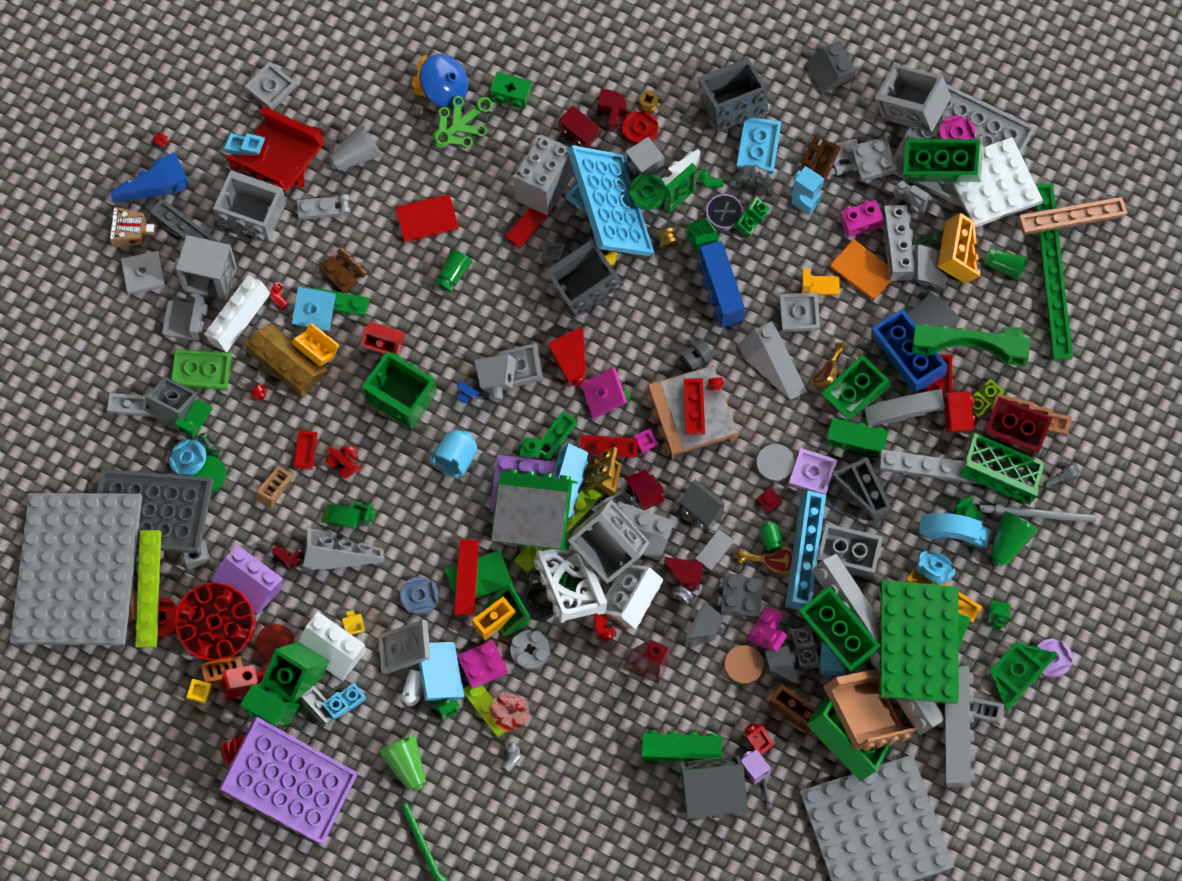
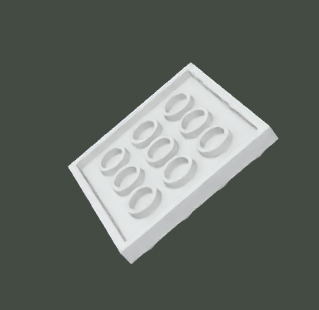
(1003, 188)

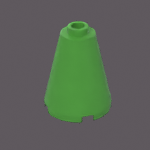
(405, 762)

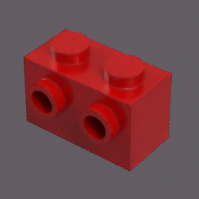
(382, 338)
(959, 411)

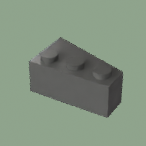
(863, 488)

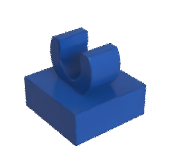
(466, 392)

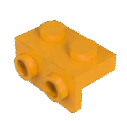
(316, 345)

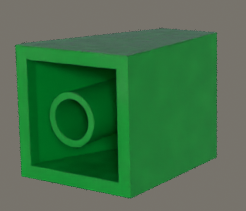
(294, 671)

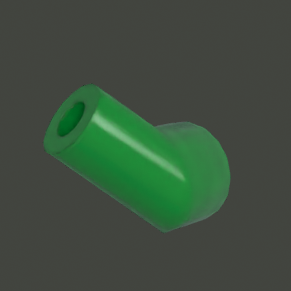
(707, 181)

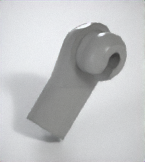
(513, 756)

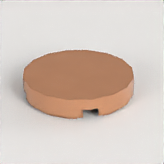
(744, 665)

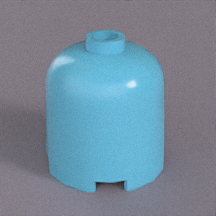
(454, 453)

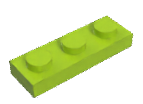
(481, 702)

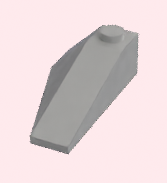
(770, 357)
(328, 552)

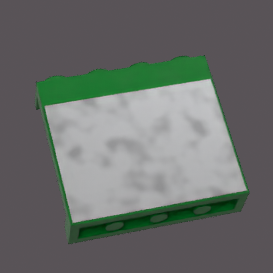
(532, 509)

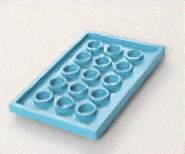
(605, 192)

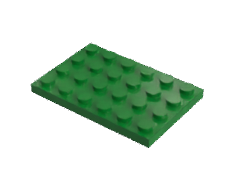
(919, 642)

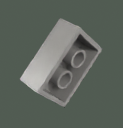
(855, 549)

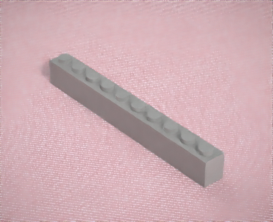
(834, 574)

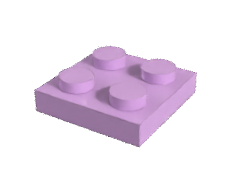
(812, 471)

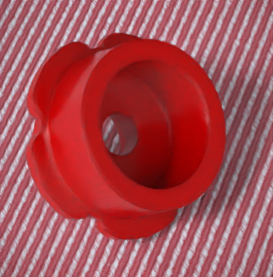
(716, 383)
(258, 392)

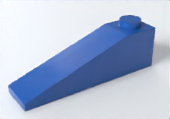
(162, 179)

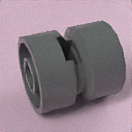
(701, 354)

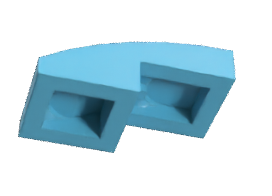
(244, 145)

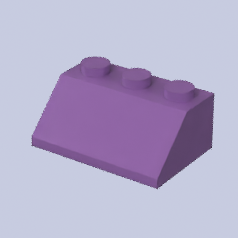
(250, 577)

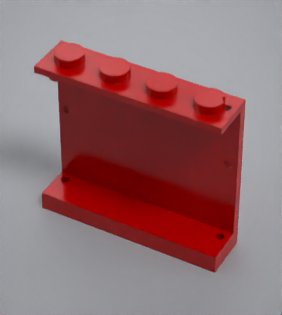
(284, 153)

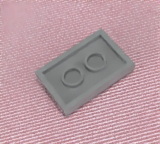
(404, 646)

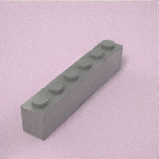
(960, 734)

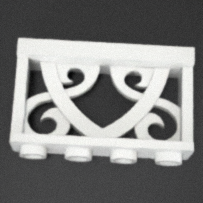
(593, 595)

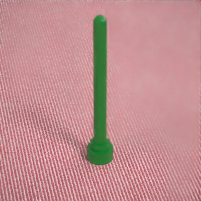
(422, 843)

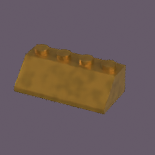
(284, 360)

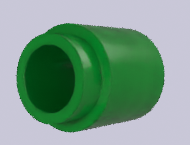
(770, 536)

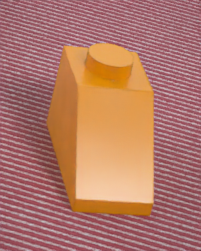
(493, 618)

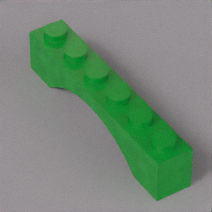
(1009, 348)

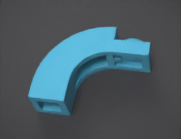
(954, 526)

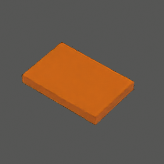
(862, 269)

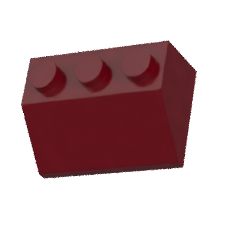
(1017, 426)

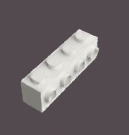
(237, 313)

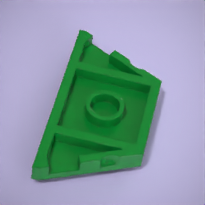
(1019, 670)

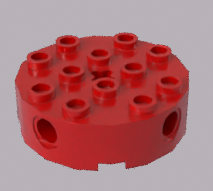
(196, 626)

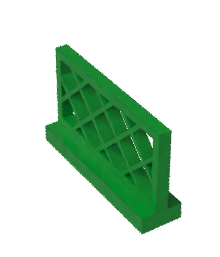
(999, 480)

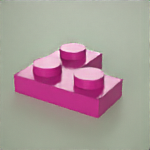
(765, 632)

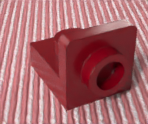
(284, 558)

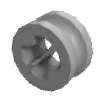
(683, 595)

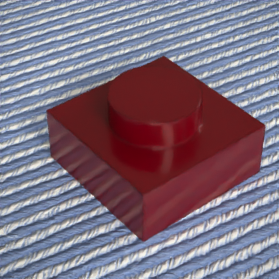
(769, 500)

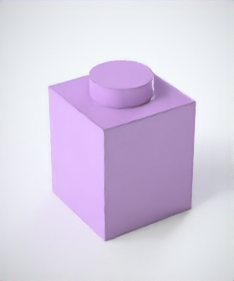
(755, 766)

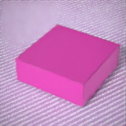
(646, 441)

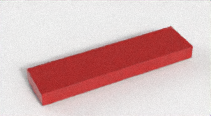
(467, 578)

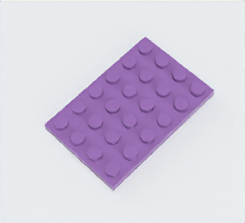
(288, 781)

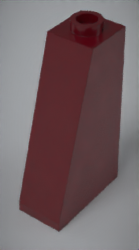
(648, 660)

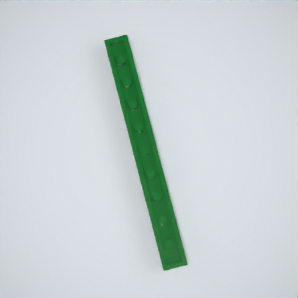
(1054, 282)

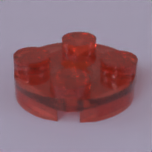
(516, 704)

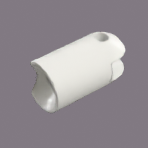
(412, 688)

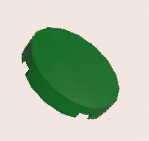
(647, 191)
(213, 469)

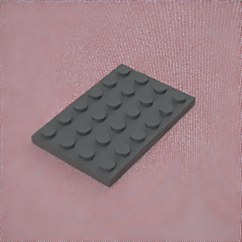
(169, 504)

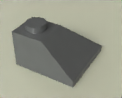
(170, 401)
(705, 626)

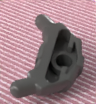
(753, 177)

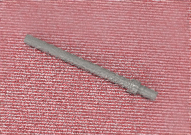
(999, 509)

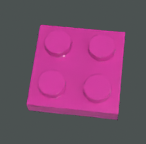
(482, 664)

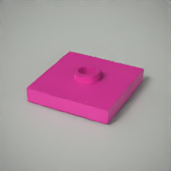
(604, 393)

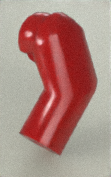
(276, 295)

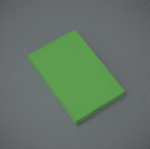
(202, 369)

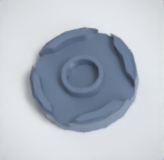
(419, 596)

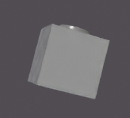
(644, 158)

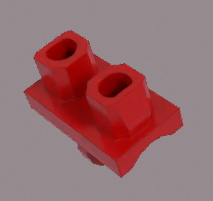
(337, 456)

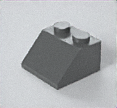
(831, 67)
(701, 506)

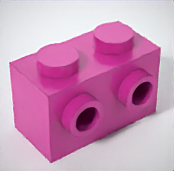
(861, 218)

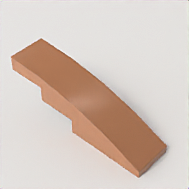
(1060, 423)

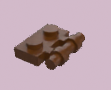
(824, 158)
(338, 274)

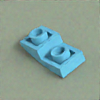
(344, 701)

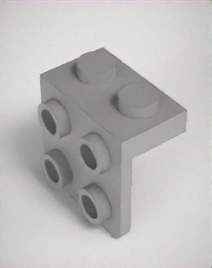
(185, 319)

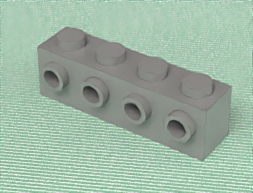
(898, 242)

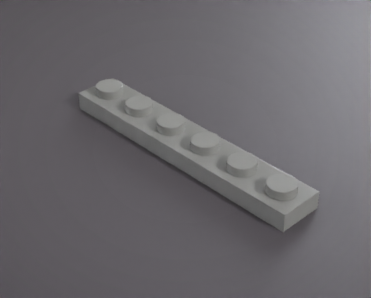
(923, 466)

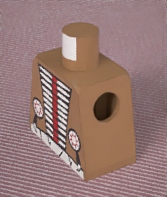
(129, 228)

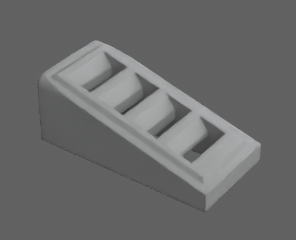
(993, 705)

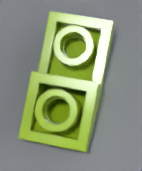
(985, 398)

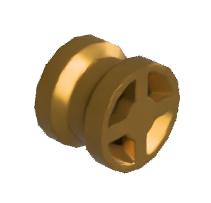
(649, 106)
(667, 238)

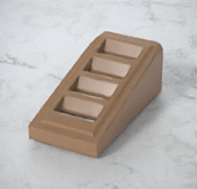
(266, 496)

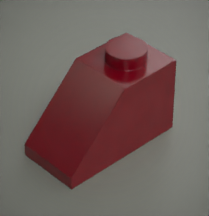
(685, 572)

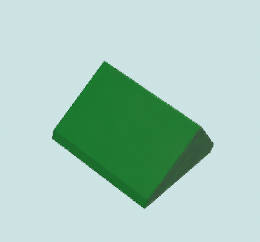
(521, 616)

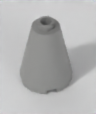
(354, 150)

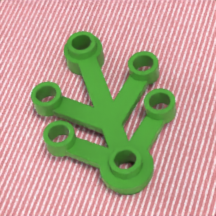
(459, 124)

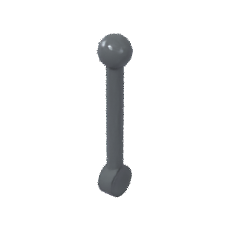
(768, 805)

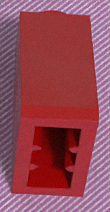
(570, 356)

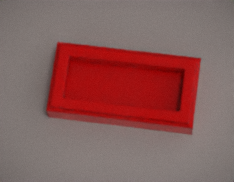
(305, 450)

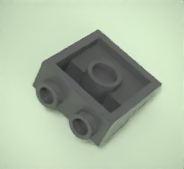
(740, 596)

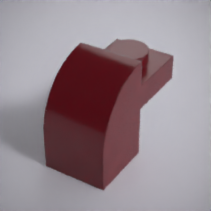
(613, 104)

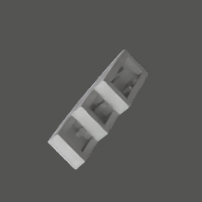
(904, 407)

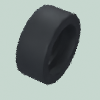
(543, 616)

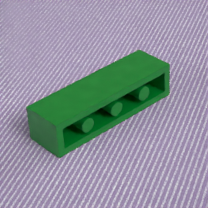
(680, 748)

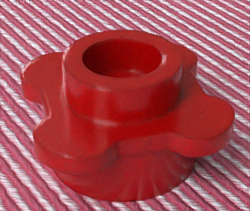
(160, 139)

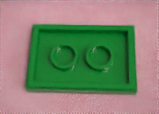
(680, 188)
(491, 575)

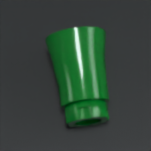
(1006, 263)
(453, 270)

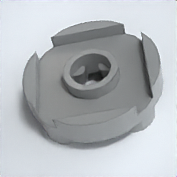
(532, 639)

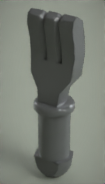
(1068, 472)

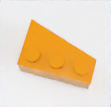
(958, 250)

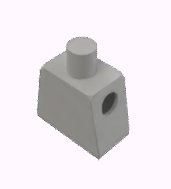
(496, 374)

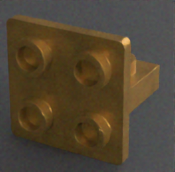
(604, 472)

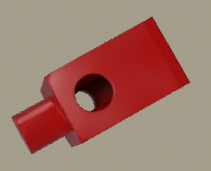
(238, 681)

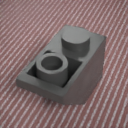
(781, 666)

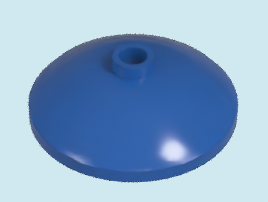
(436, 80)

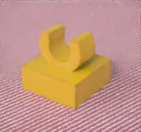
(353, 623)
(199, 691)

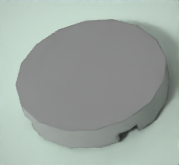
(775, 462)

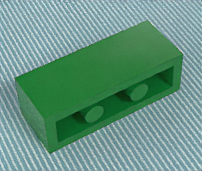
(856, 437)

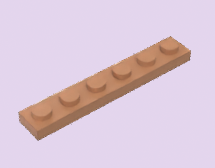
(1072, 215)

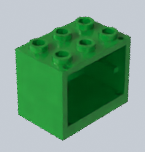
(399, 389)

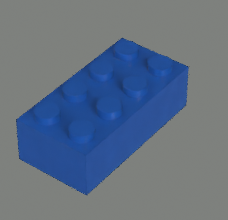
(721, 284)
(895, 341)

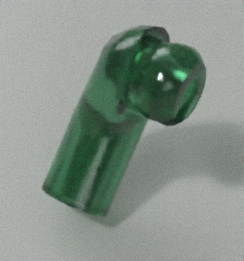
(931, 238)
(210, 450)

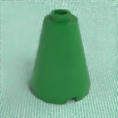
(1010, 538)

